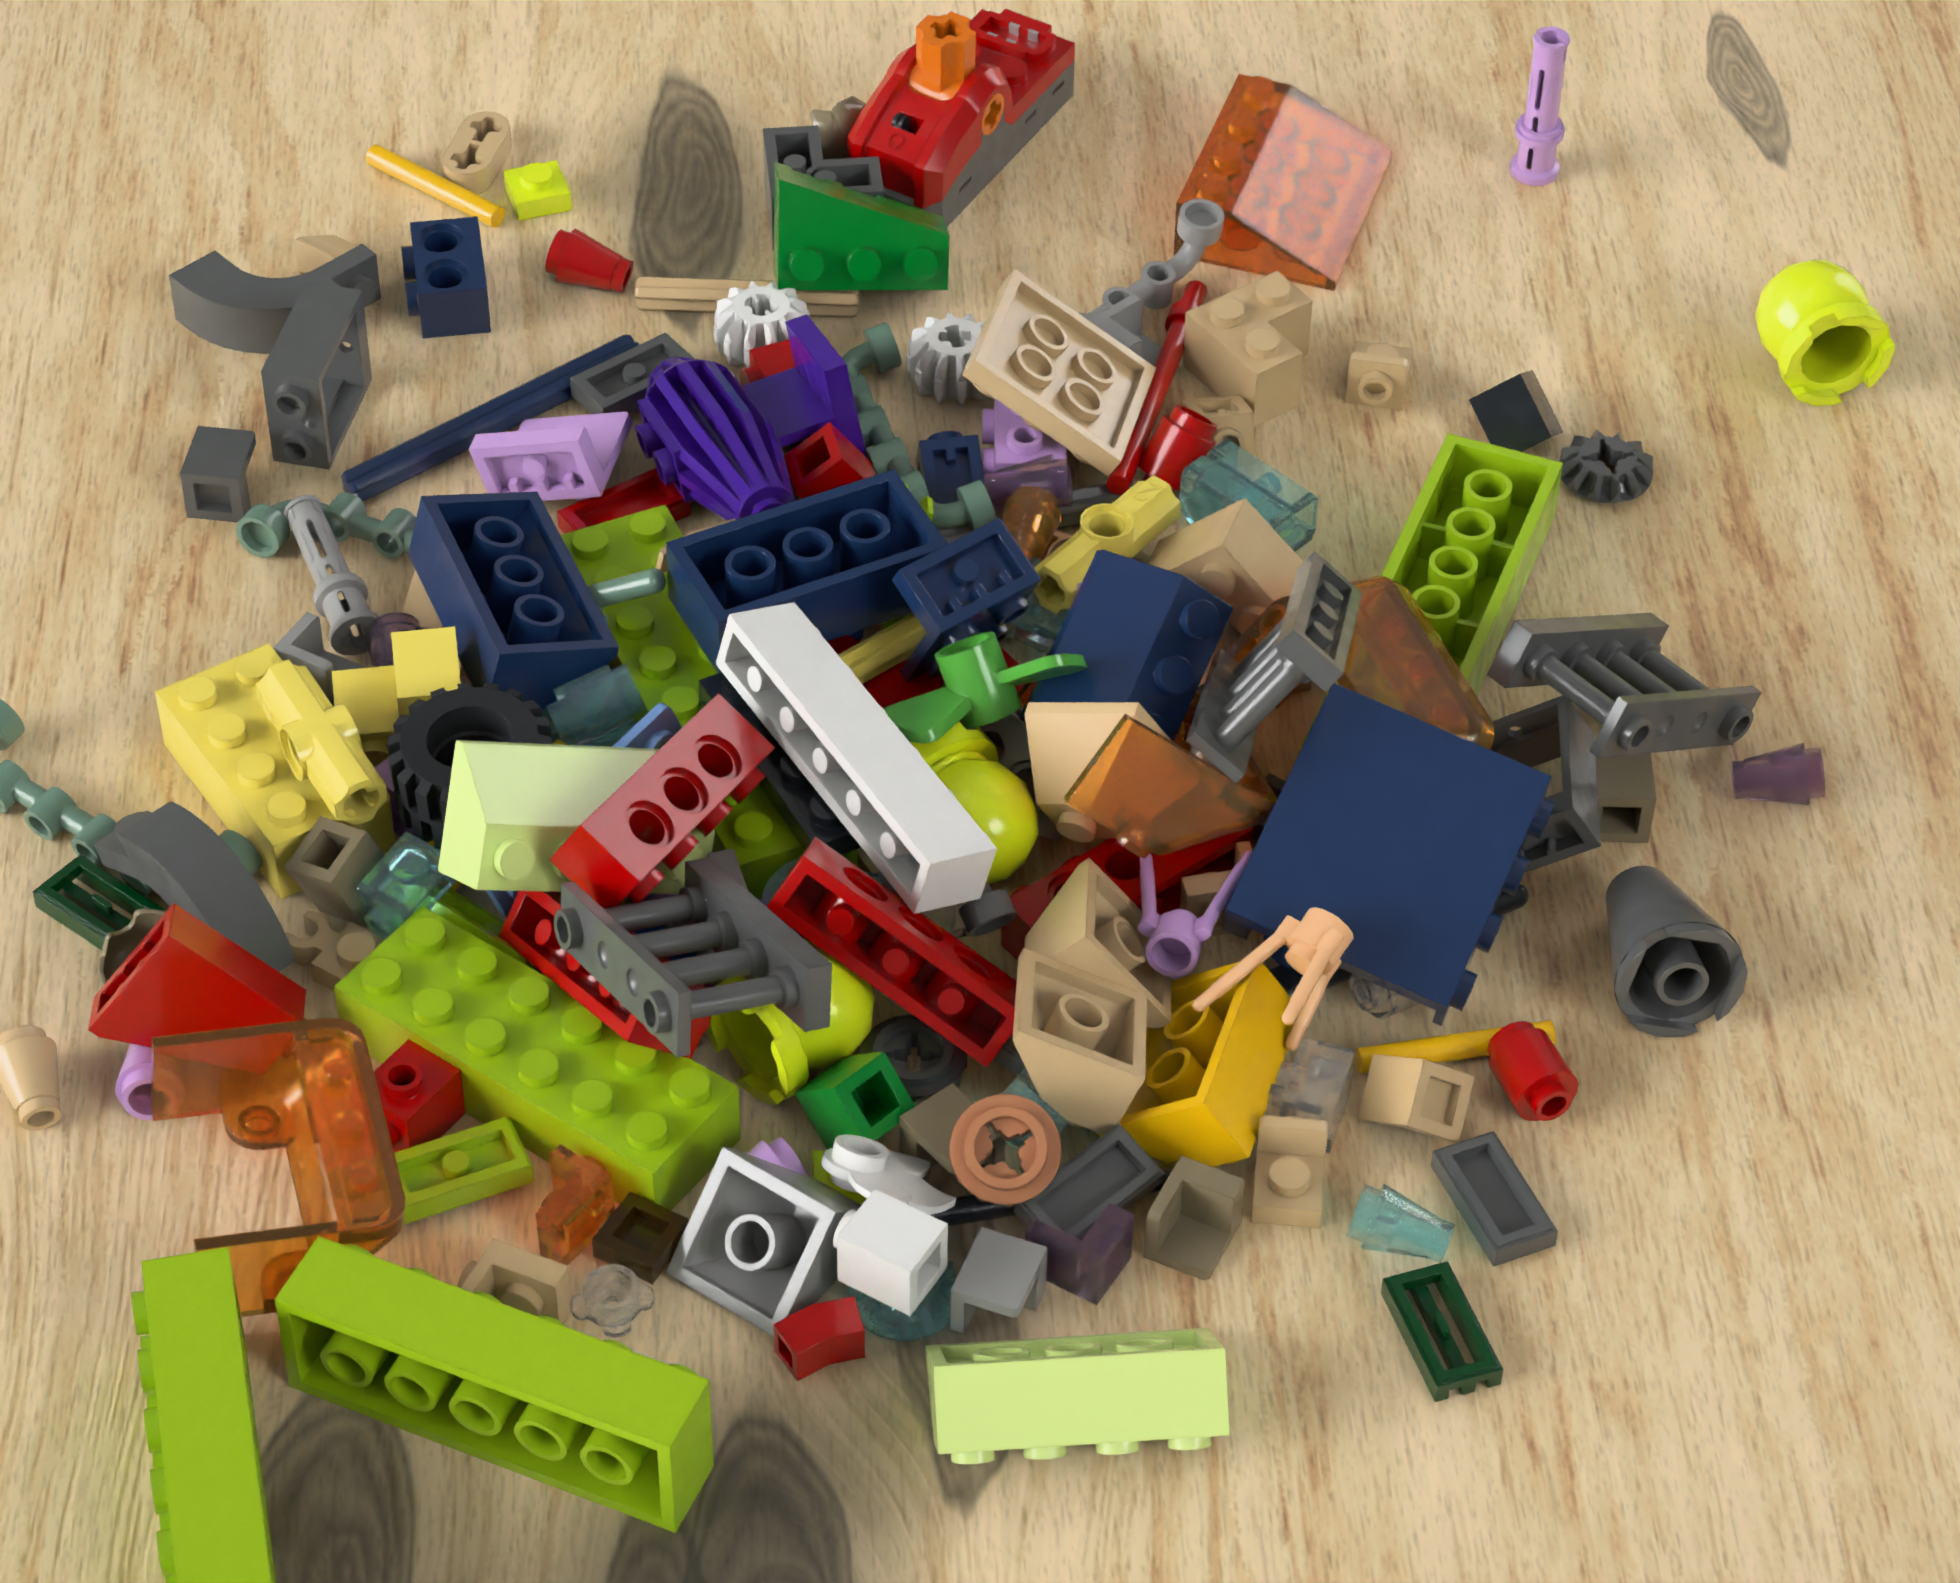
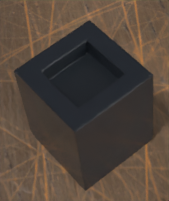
(1516, 413)

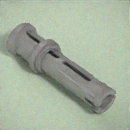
(311, 526)

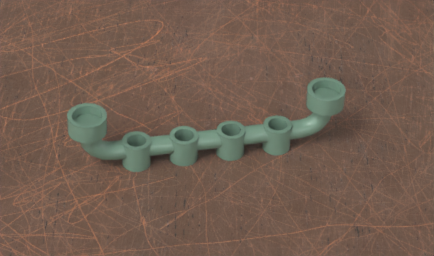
(888, 451)
(266, 529)
(55, 810)

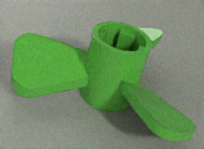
(975, 688)

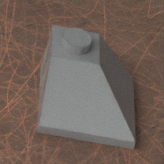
(760, 1239)

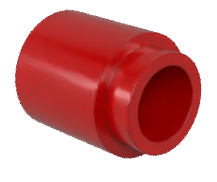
(1176, 444)
(1531, 1071)

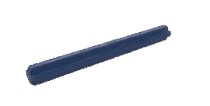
(457, 434)

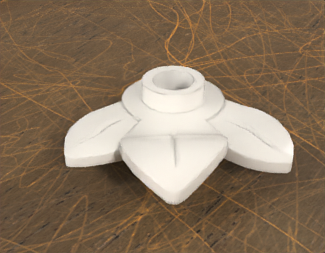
(867, 1165)

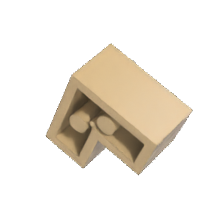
(1252, 344)
(1233, 558)

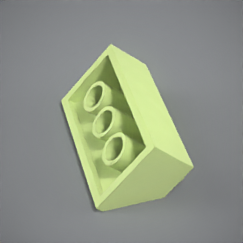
(522, 802)
(1077, 1393)

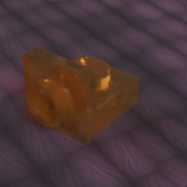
(575, 1207)

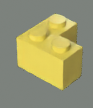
(381, 694)

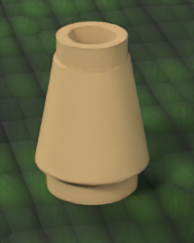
(30, 1076)

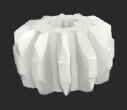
(754, 319)
(940, 356)

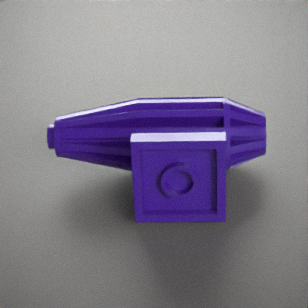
(727, 438)

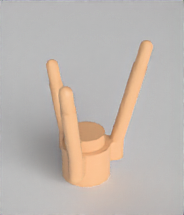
(1313, 951)

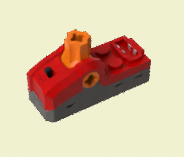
(962, 106)

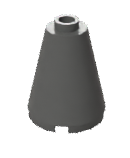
(1669, 956)

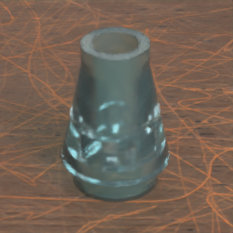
(1398, 1225)

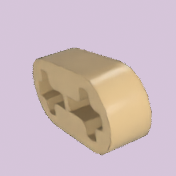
(478, 151)

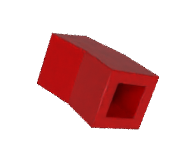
(820, 1336)

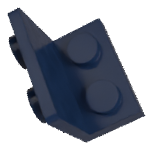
(965, 591)

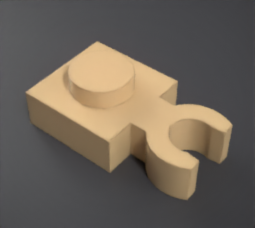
(330, 952)

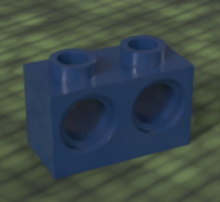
(449, 277)

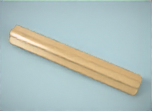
(703, 293)

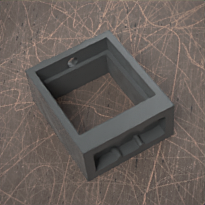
(313, 378)
(1547, 733)

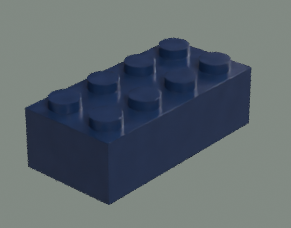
(821, 551)

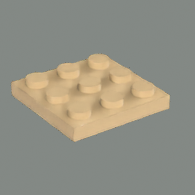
(1059, 372)

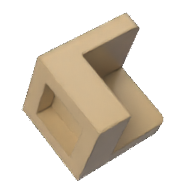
(1416, 1096)

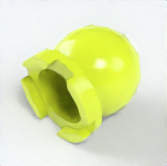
(1822, 331)
(988, 792)
(778, 1051)

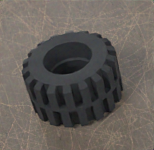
(426, 739)

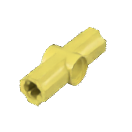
(1115, 527)
(321, 742)

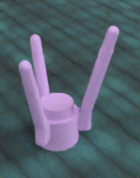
(1178, 934)

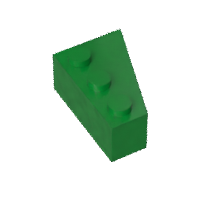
(853, 240)

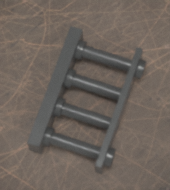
(1302, 647)
(1624, 682)
(716, 916)

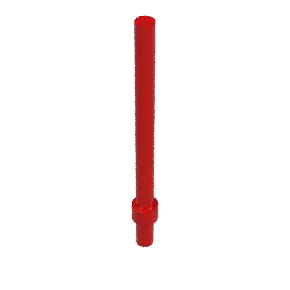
(1166, 366)

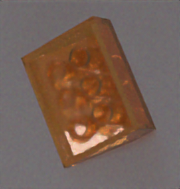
(1288, 183)

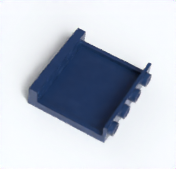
(1398, 840)

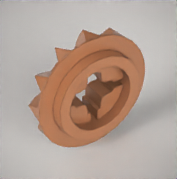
(1011, 1118)

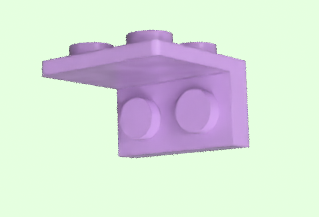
(552, 455)

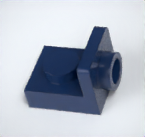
(949, 462)

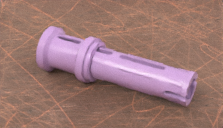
(1540, 126)

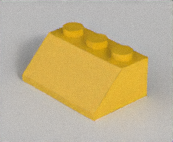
(1210, 1070)

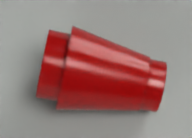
(586, 262)

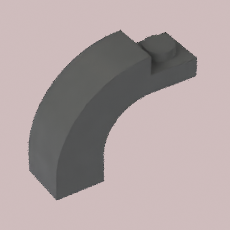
(250, 310)
(200, 874)

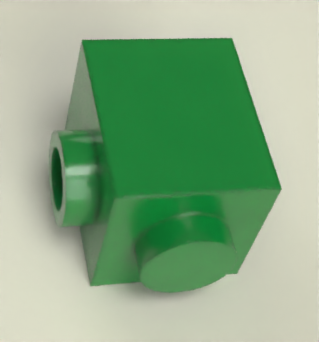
(855, 1098)

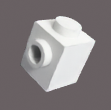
(891, 1251)

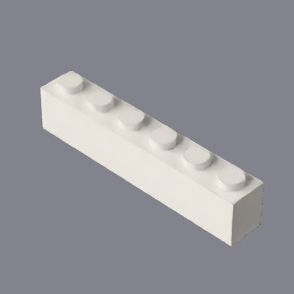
(856, 758)

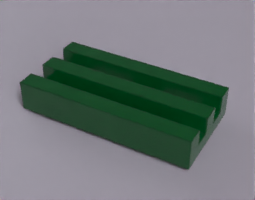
(87, 913)
(1460, 1374)

